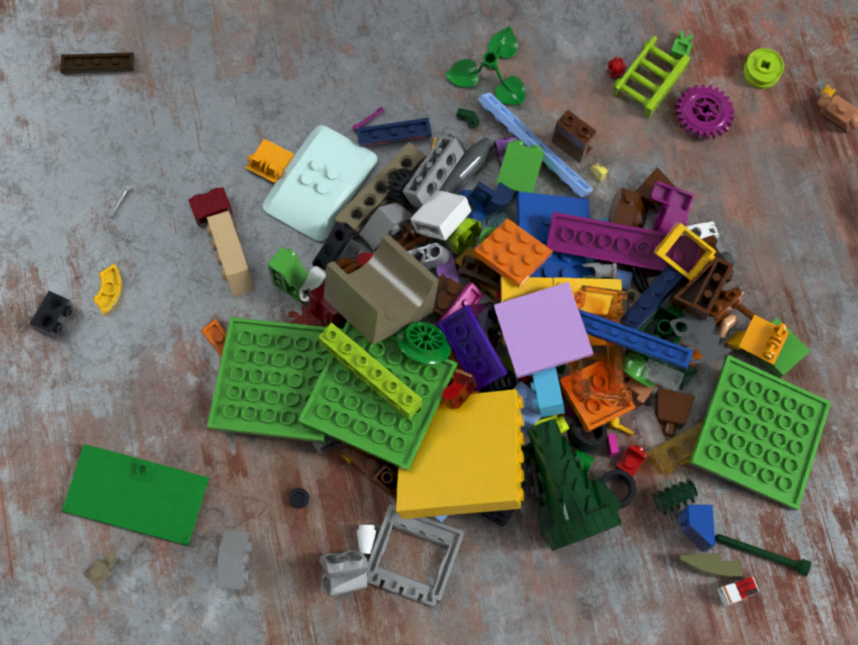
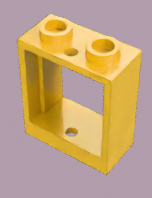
(670, 239)

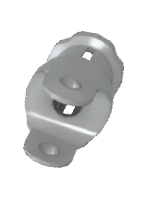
(602, 270)

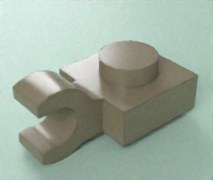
(99, 571)

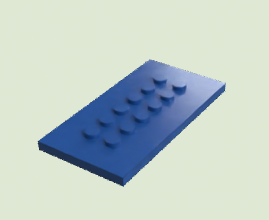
(535, 216)

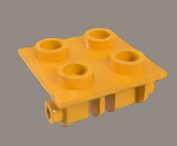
(269, 160)
(764, 339)

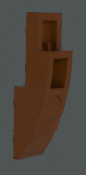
(374, 470)

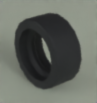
(583, 444)
(629, 481)

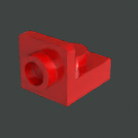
(632, 459)

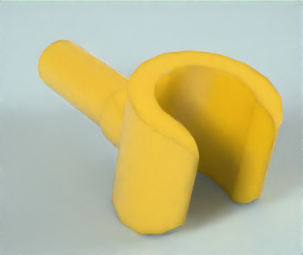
(614, 425)

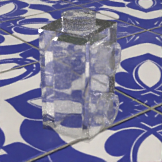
(647, 428)

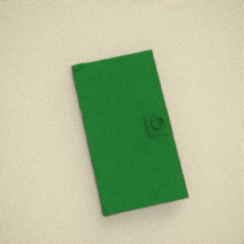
(135, 494)

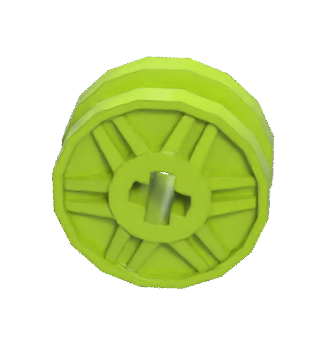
(763, 68)

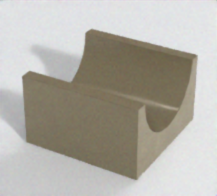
(383, 293)

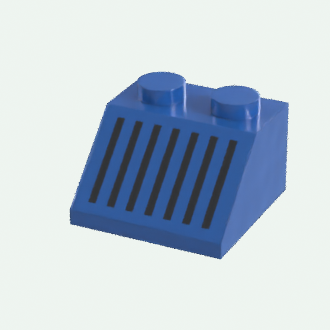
(698, 525)

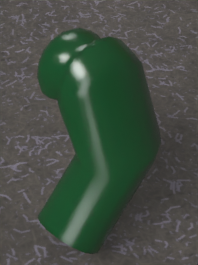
(470, 116)

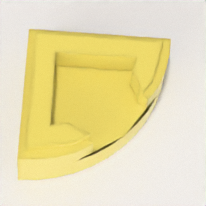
(599, 172)

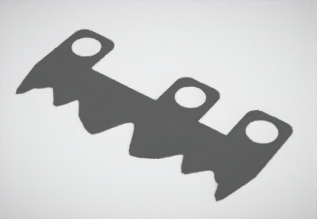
(702, 330)

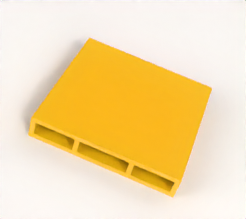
(467, 459)

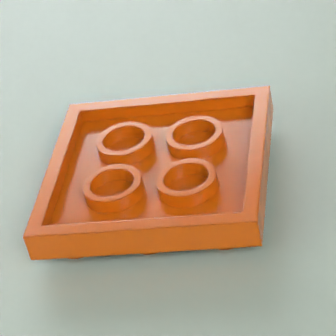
(512, 252)
(592, 411)

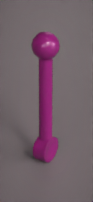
(380, 110)

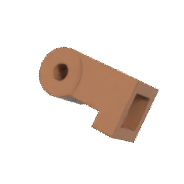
(639, 390)

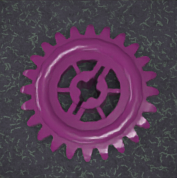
(700, 122)

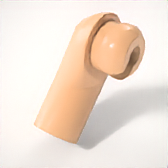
(727, 323)

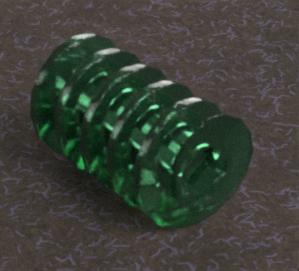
(675, 495)

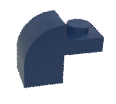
(492, 199)

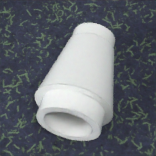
(366, 538)

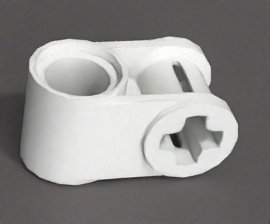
(315, 278)

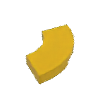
(109, 290)

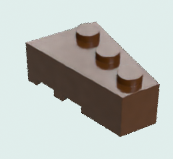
(702, 291)

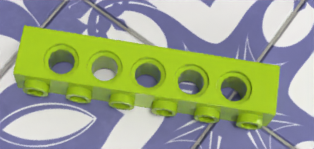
(370, 371)

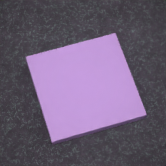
(543, 330)

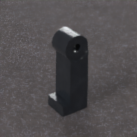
(334, 245)

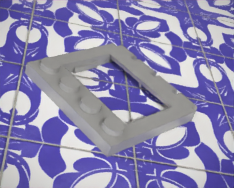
(422, 528)

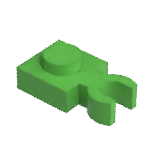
(681, 45)

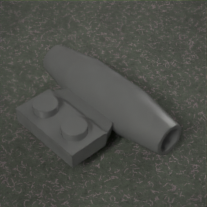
(468, 164)

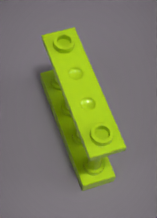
(659, 91)

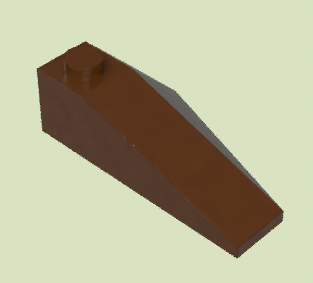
(628, 209)

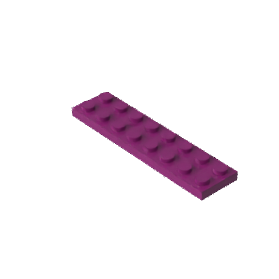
(617, 243)

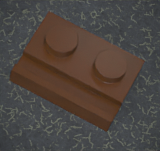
(446, 294)

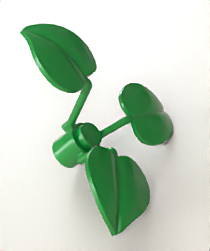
(502, 44)

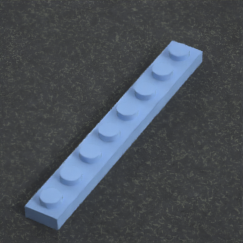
(551, 160)

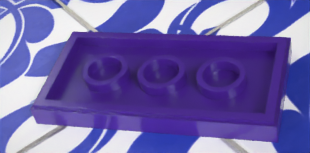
(472, 347)

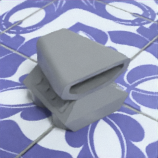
(344, 572)

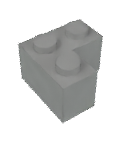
(385, 220)
(232, 559)

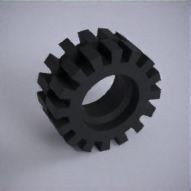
(397, 183)
(504, 383)

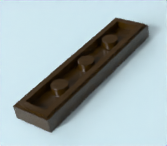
(97, 62)

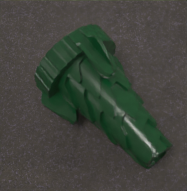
(571, 503)

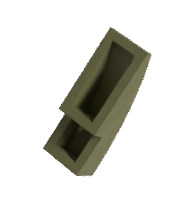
(712, 565)

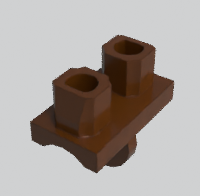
(411, 238)

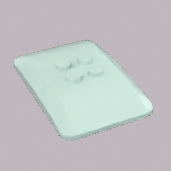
(319, 183)

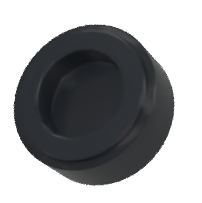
(299, 498)

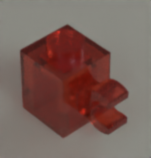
(308, 317)

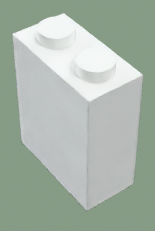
(441, 215)

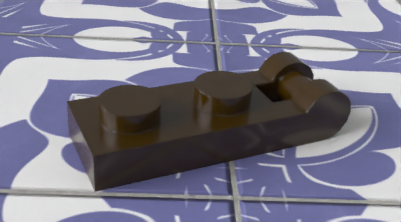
(481, 273)

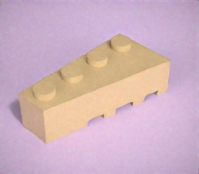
(230, 253)

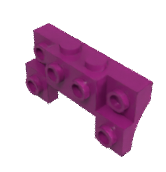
(674, 208)

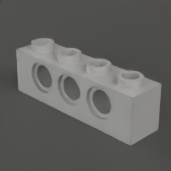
(433, 170)

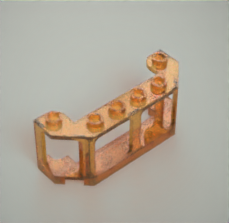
(613, 357)

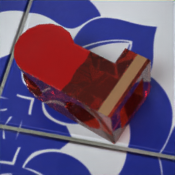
(459, 389)

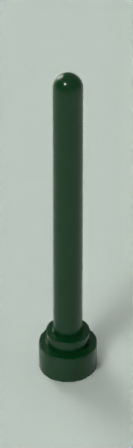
(801, 566)

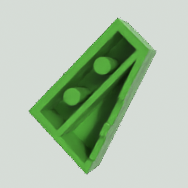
(287, 273)

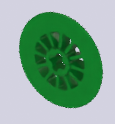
(423, 343)

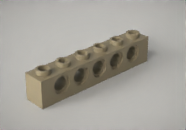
(407, 155)

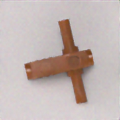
(729, 301)

